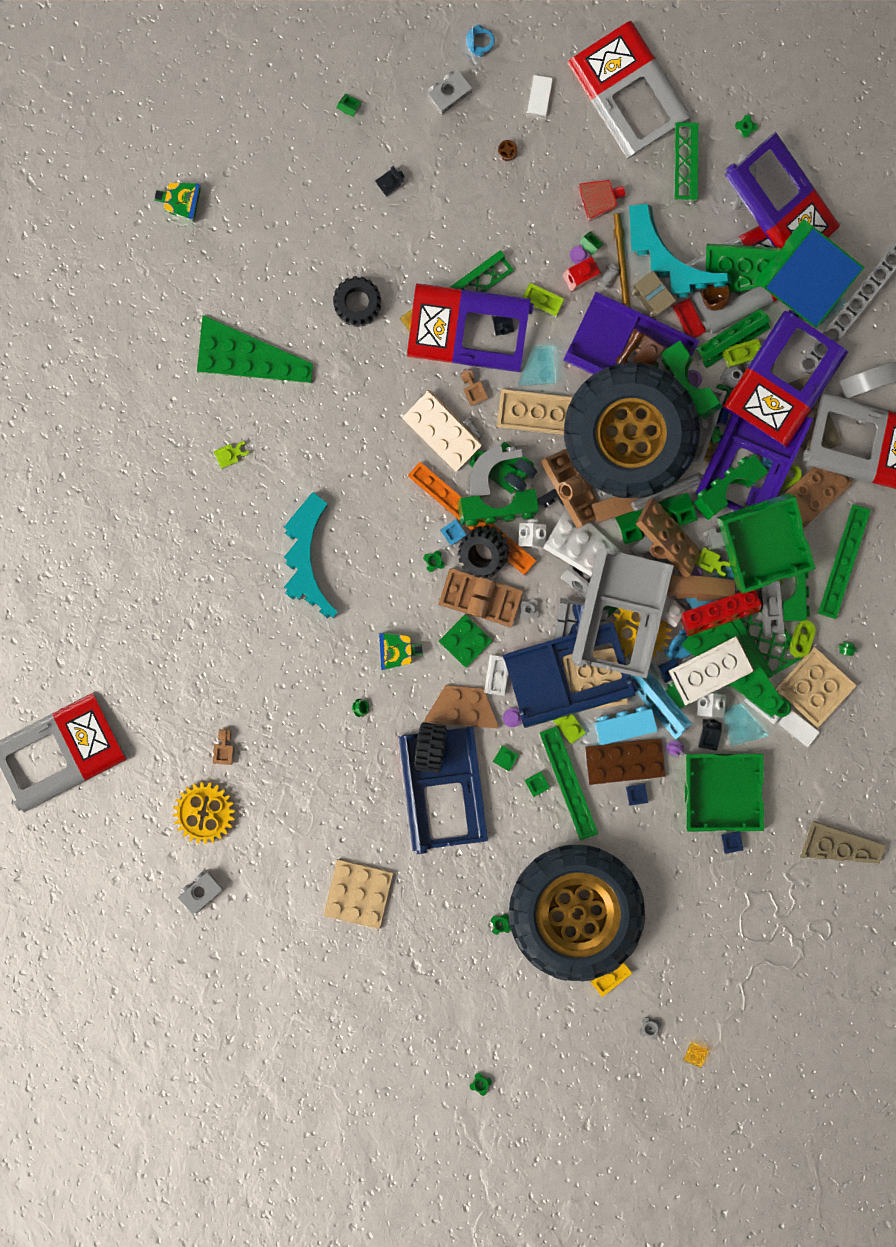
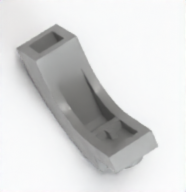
(869, 380)
(479, 474)

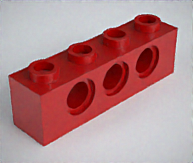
(720, 612)

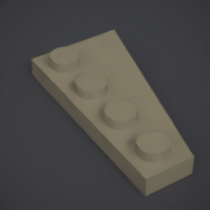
(832, 843)

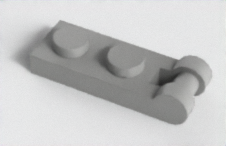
(772, 608)

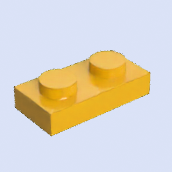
(609, 981)

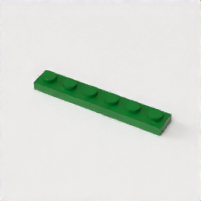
(843, 561)
(568, 783)

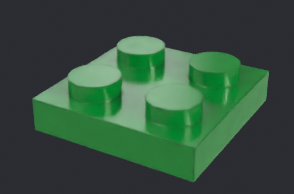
(465, 640)

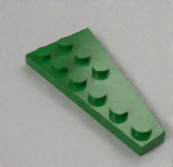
(740, 262)
(240, 355)
(754, 686)

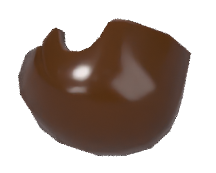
(716, 298)

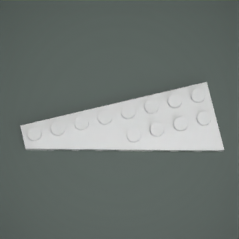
(580, 550)

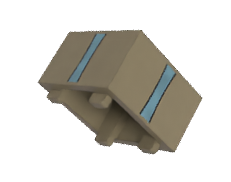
(653, 295)

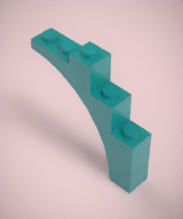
(646, 240)
(303, 582)

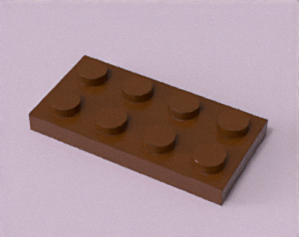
(625, 761)

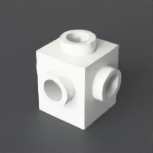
(532, 534)
(712, 705)

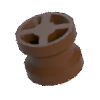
(506, 146)

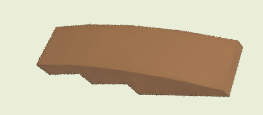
(613, 508)
(700, 587)

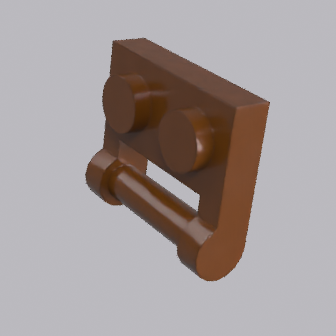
(647, 354)

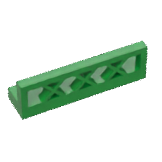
(691, 162)
(483, 269)
(740, 332)

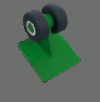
(512, 472)

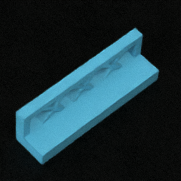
(663, 704)

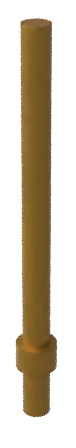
(619, 233)

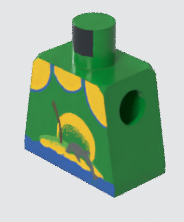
(180, 200)
(397, 650)

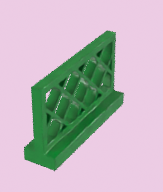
(744, 632)

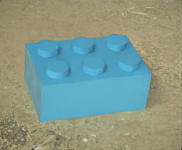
(625, 725)

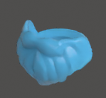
(476, 50)
(675, 649)

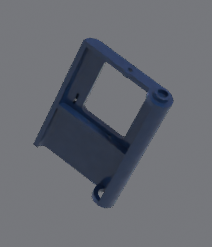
(543, 686)
(459, 766)

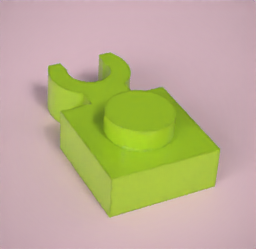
(228, 455)
(710, 561)

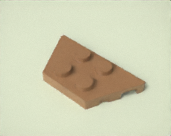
(462, 707)

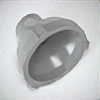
(727, 375)

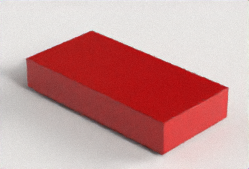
(689, 318)

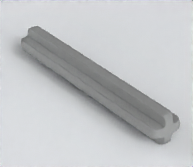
(674, 489)

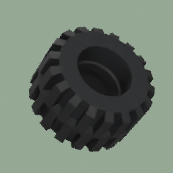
(352, 285)
(478, 564)
(430, 747)

